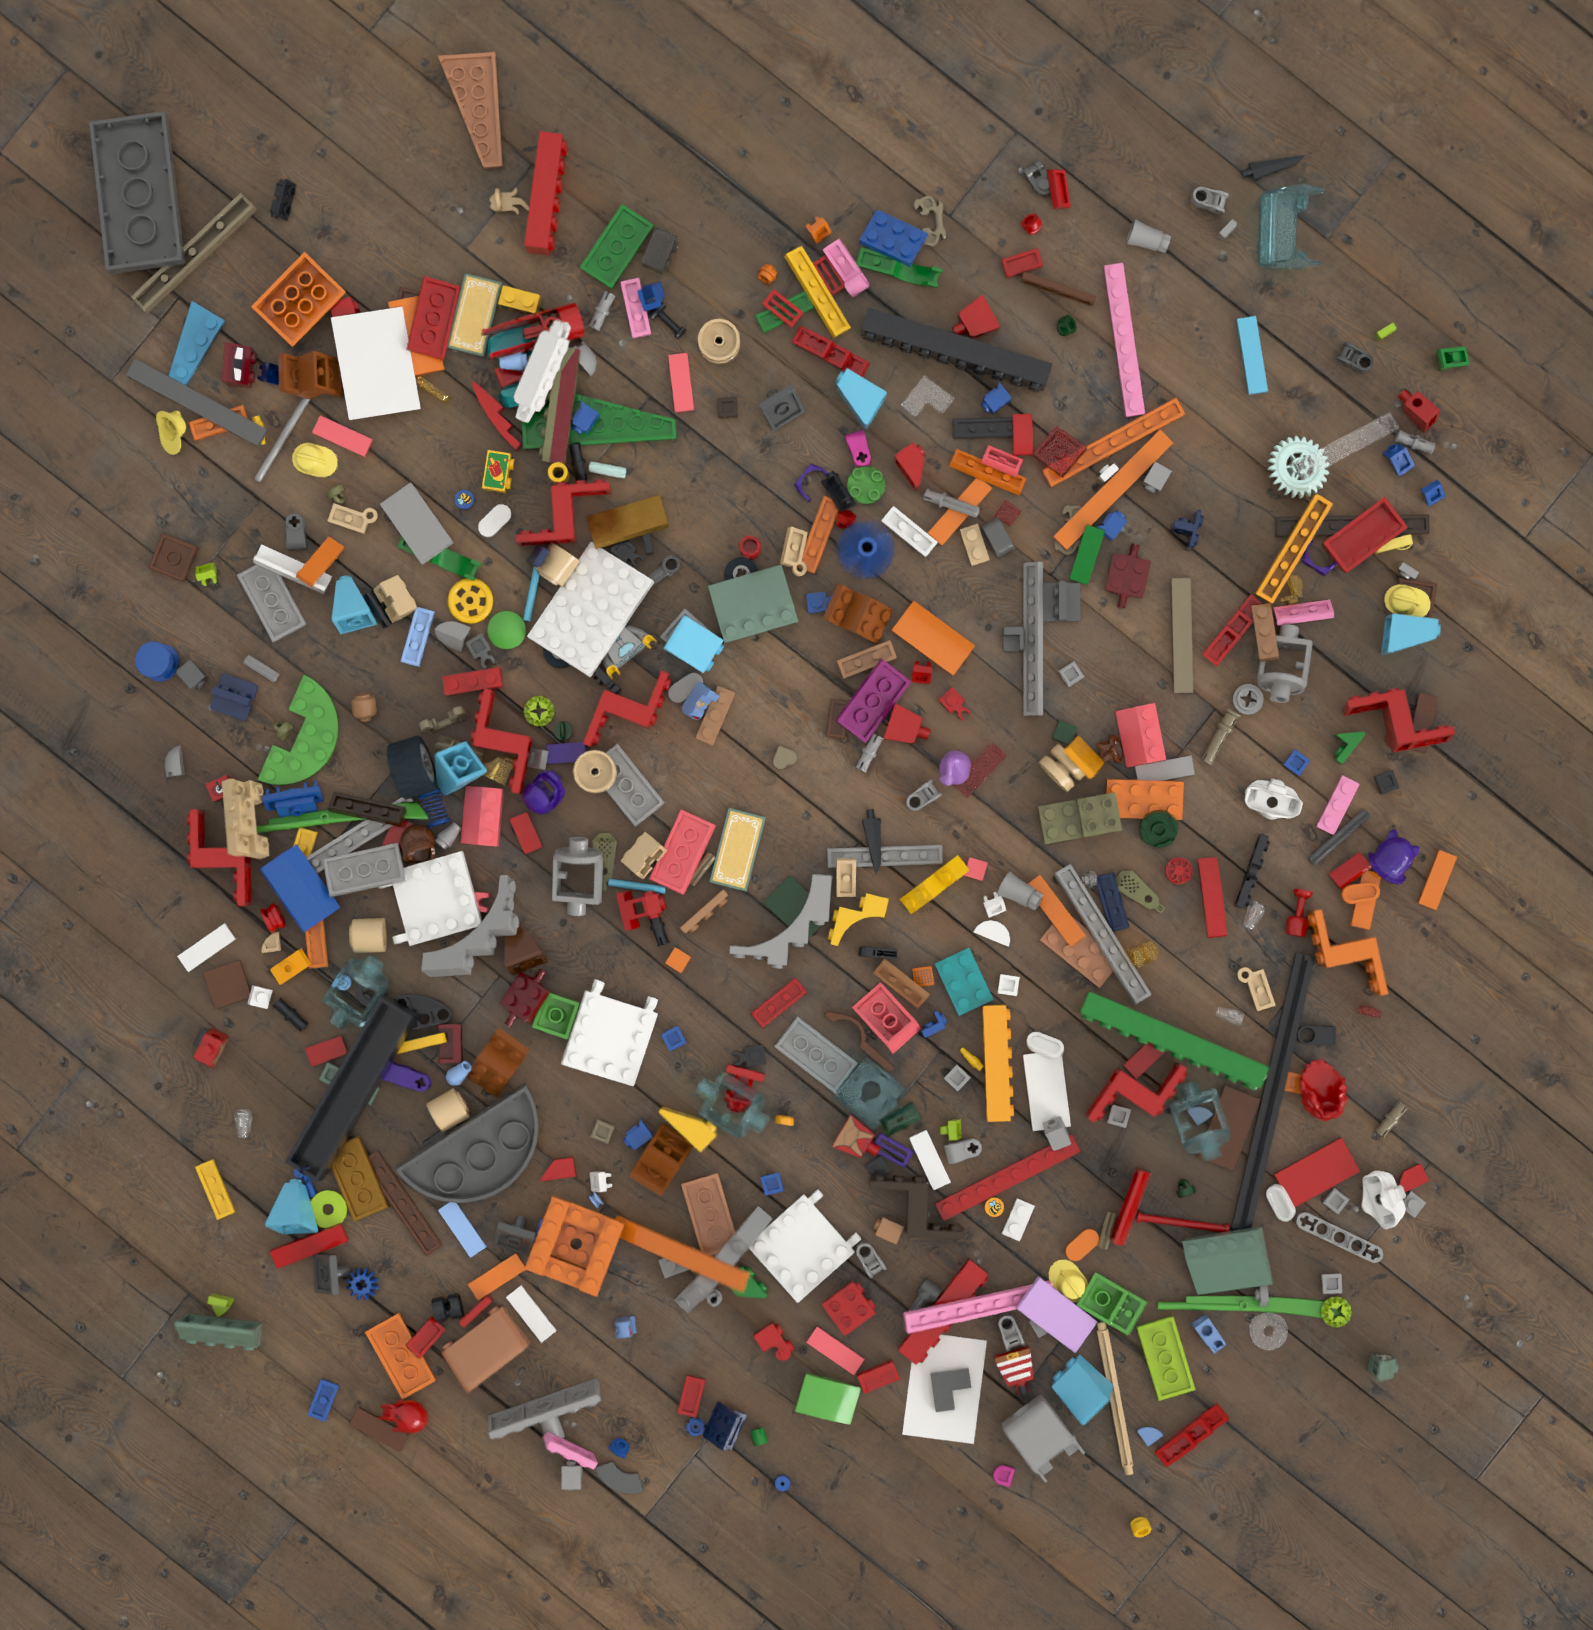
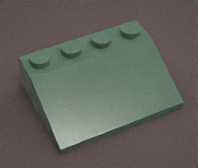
(753, 603)
(1228, 1260)
(220, 1331)

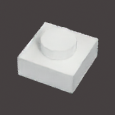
(1107, 472)
(1008, 985)
(259, 997)

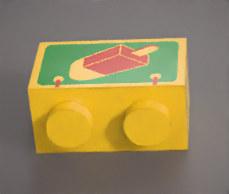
(519, 300)
(497, 471)

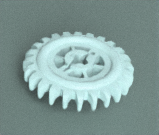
(1287, 475)

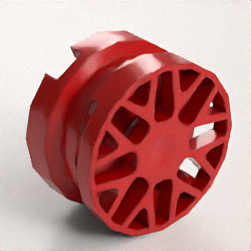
(1178, 870)
(273, 917)

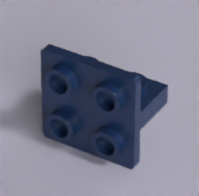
(1184, 527)
(233, 697)
(724, 1426)

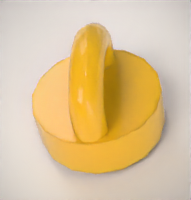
(1140, 1527)

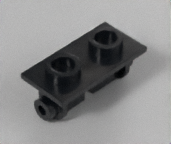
(282, 208)
(838, 492)

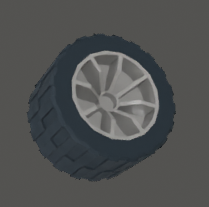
(411, 767)

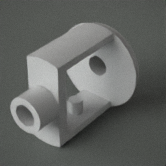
(1281, 684)
(577, 853)

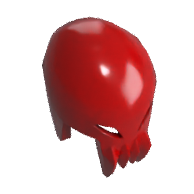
(411, 1413)

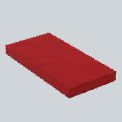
(433, 318)
(1317, 1172)

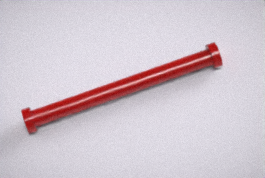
(1181, 1222)

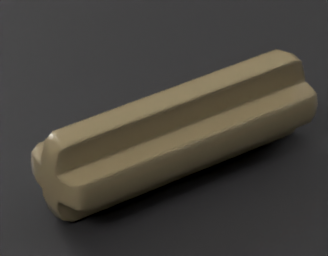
(702, 868)
(1107, 1230)

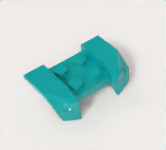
(502, 341)

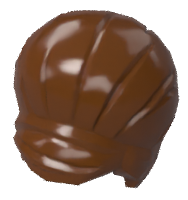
(417, 843)

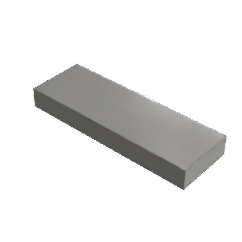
(1165, 769)

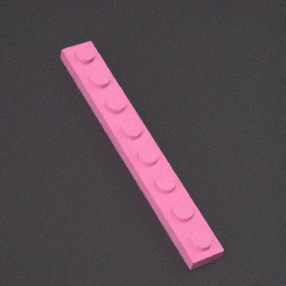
(1124, 340)
(964, 1309)

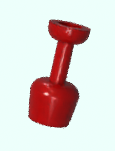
(749, 547)
(1297, 924)

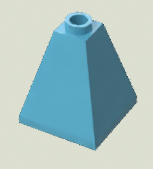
(350, 608)
(457, 768)
(292, 1211)

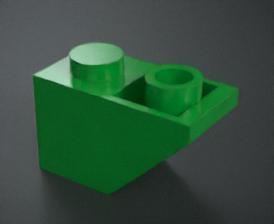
(752, 1287)

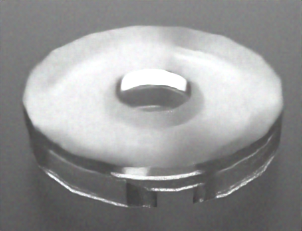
(1279, 1335)

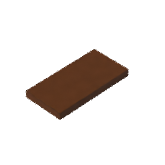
(1239, 1112)

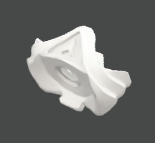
(1288, 801)
(1391, 1197)

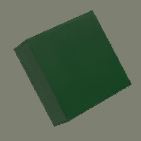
(1064, 732)

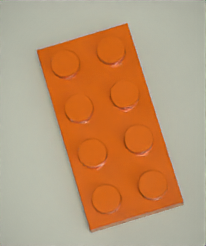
(1141, 797)
(402, 1366)

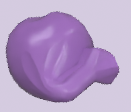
(954, 768)

